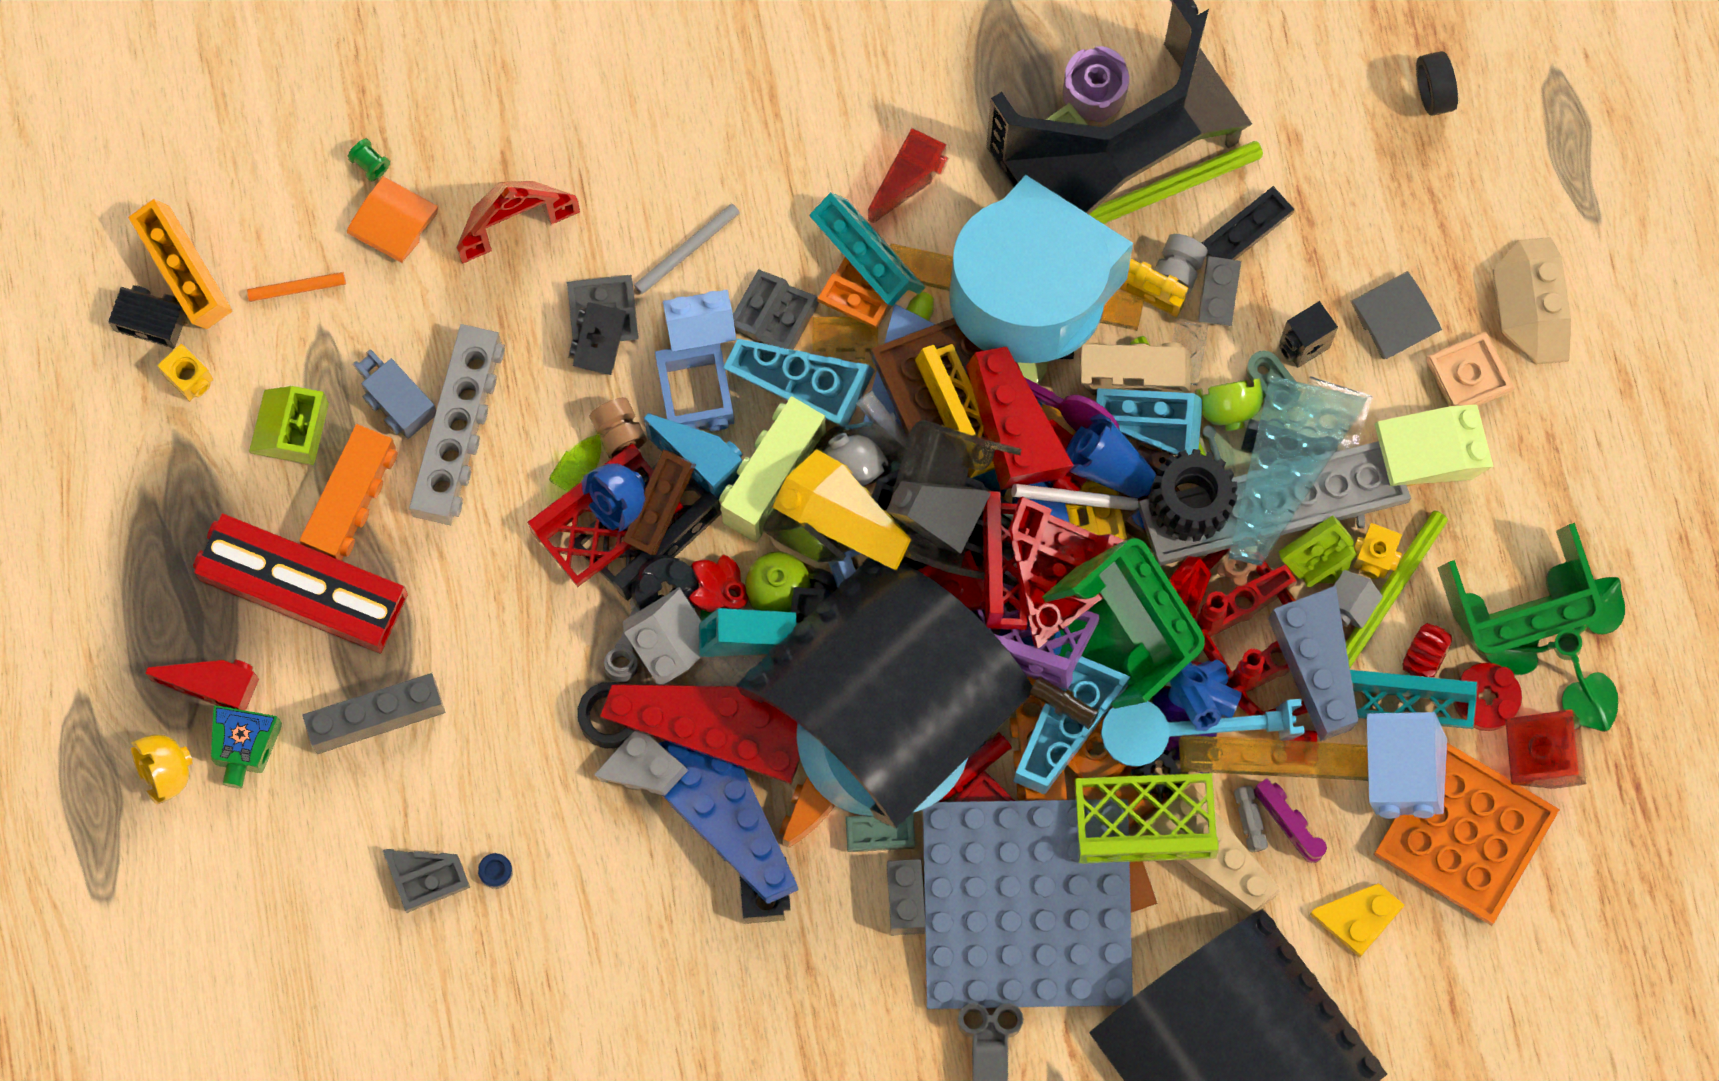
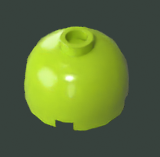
(1231, 403)
(773, 580)

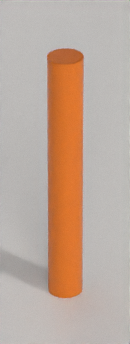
(296, 286)

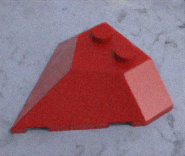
(506, 201)
(1046, 553)

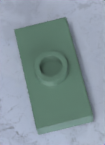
(870, 834)

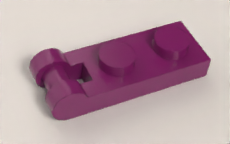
(1290, 821)

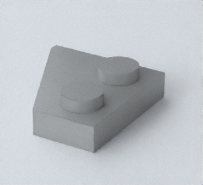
(642, 765)

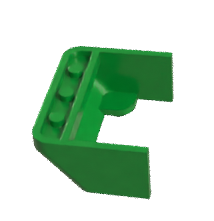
(1570, 603)
(1146, 608)

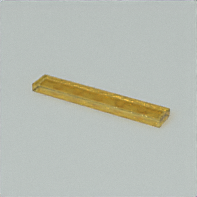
(1273, 757)

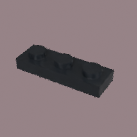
(1249, 226)

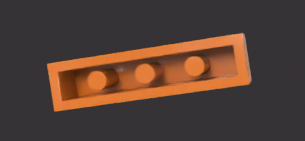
(349, 492)

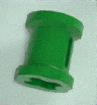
(368, 159)

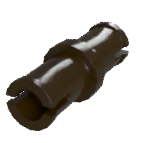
(1064, 702)

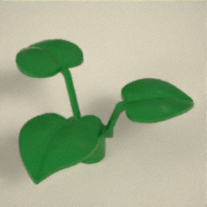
(1591, 698)

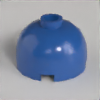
(615, 495)

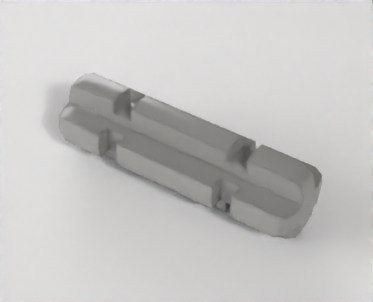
(1250, 818)

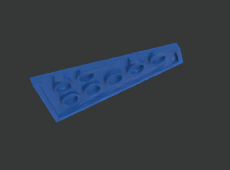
(726, 813)

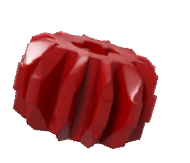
(1427, 651)

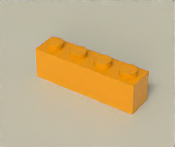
(180, 264)

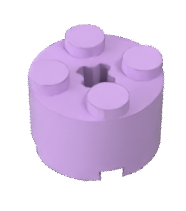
(1084, 71)

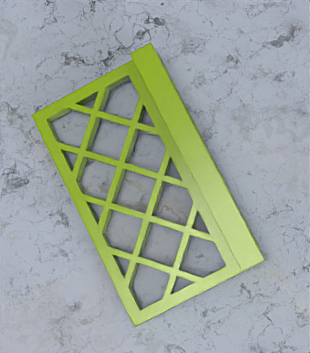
(1151, 847)

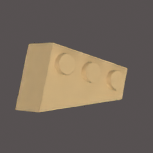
(1136, 367)

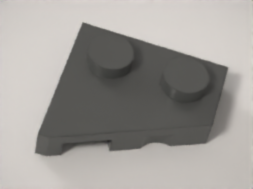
(425, 876)

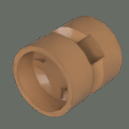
(616, 423)

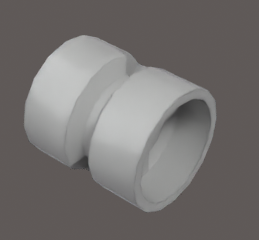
(1182, 258)

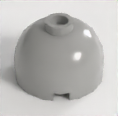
(859, 455)

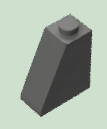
(939, 511)

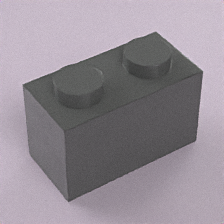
(1219, 291)
(906, 897)

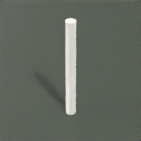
(1074, 497)

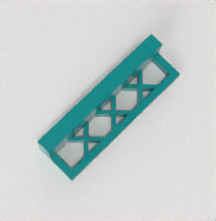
(865, 249)
(1417, 688)

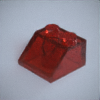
(1546, 750)

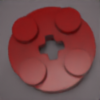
(1502, 683)

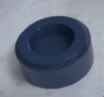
(495, 870)

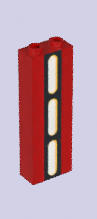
(300, 583)

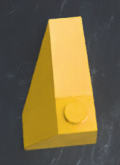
(837, 506)

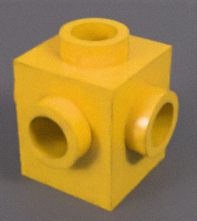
(1377, 552)

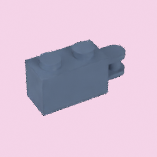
(394, 395)

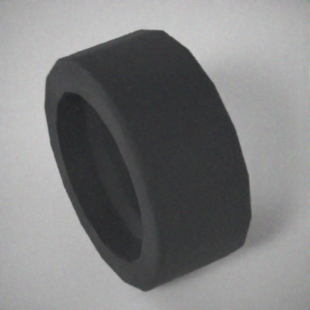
(1437, 83)
(595, 737)

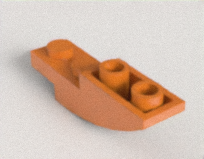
(808, 813)

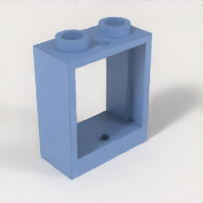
(671, 361)

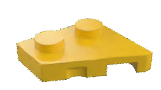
(1359, 916)

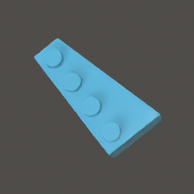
(1060, 737)

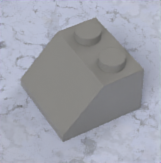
(665, 636)

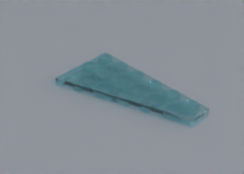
(1292, 446)

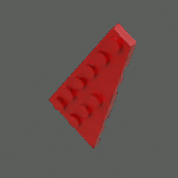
(711, 722)

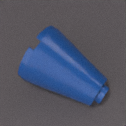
(1109, 459)

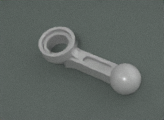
(623, 648)

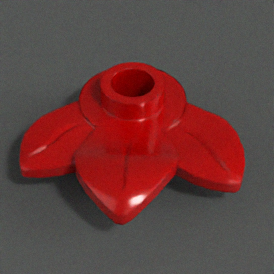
(715, 585)

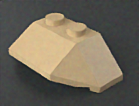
(1534, 300)

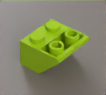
(290, 424)

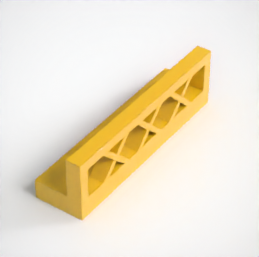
(944, 394)

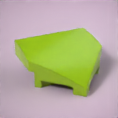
(1320, 553)

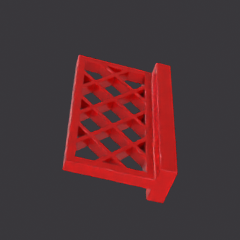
(569, 508)

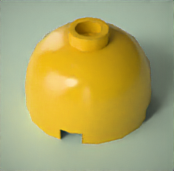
(161, 765)

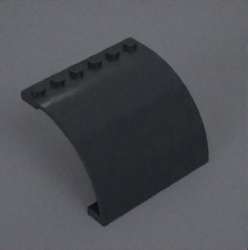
(892, 683)
(1236, 1014)

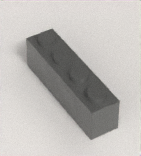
(373, 713)

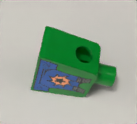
(242, 742)

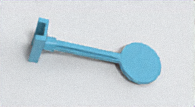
(1141, 732)

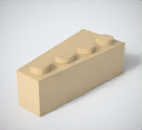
(1234, 871)

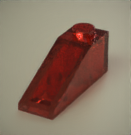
(910, 173)

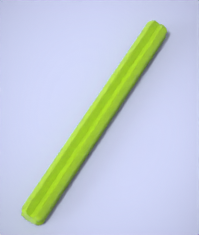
(1178, 182)
(1396, 583)

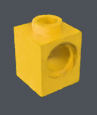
(180, 361)

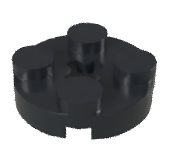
(655, 572)

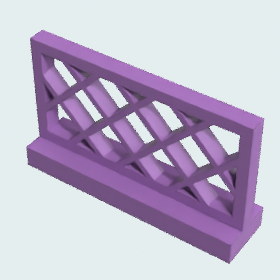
(1039, 662)

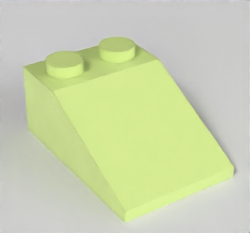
(1434, 446)

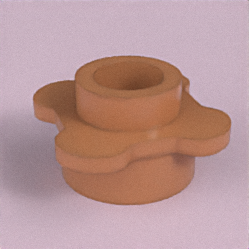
(1238, 576)

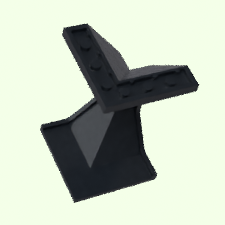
(1092, 161)

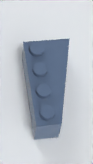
(1318, 660)

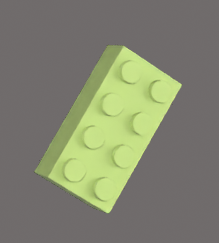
(778, 453)

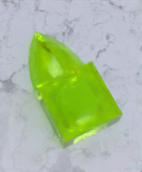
(577, 463)

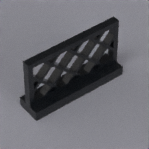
(677, 537)

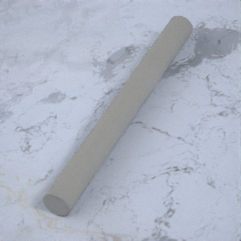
(686, 249)

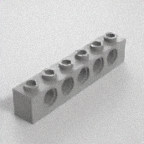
(470, 345)

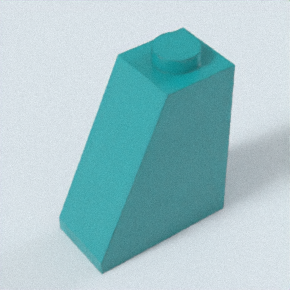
(743, 632)

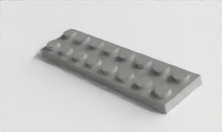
(1348, 487)

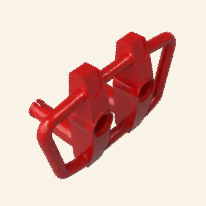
(1222, 613)

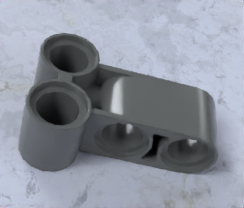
(990, 1041)

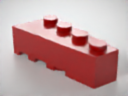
(1015, 418)

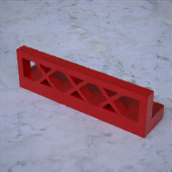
(993, 537)

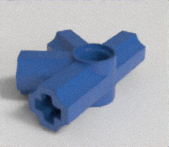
(1204, 694)

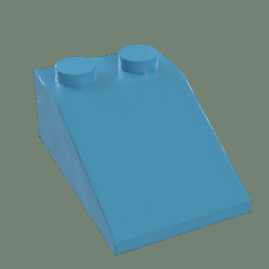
(714, 459)

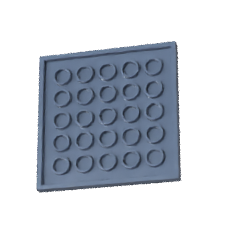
(1018, 912)

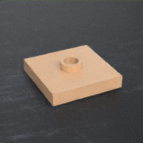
(1470, 372)

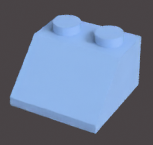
(699, 320)

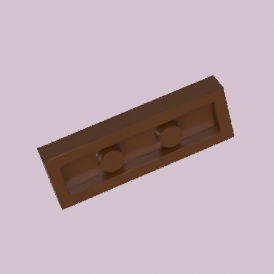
(660, 502)

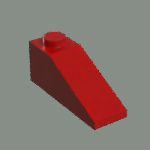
(211, 681)

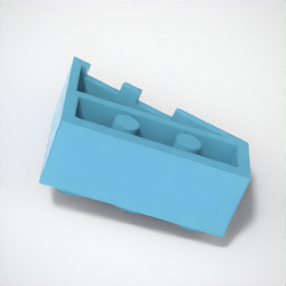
(1156, 418)

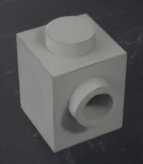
(1356, 598)

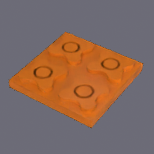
(1478, 843)

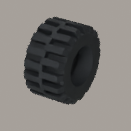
(1200, 471)

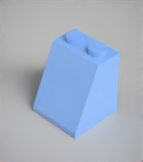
(1406, 764)

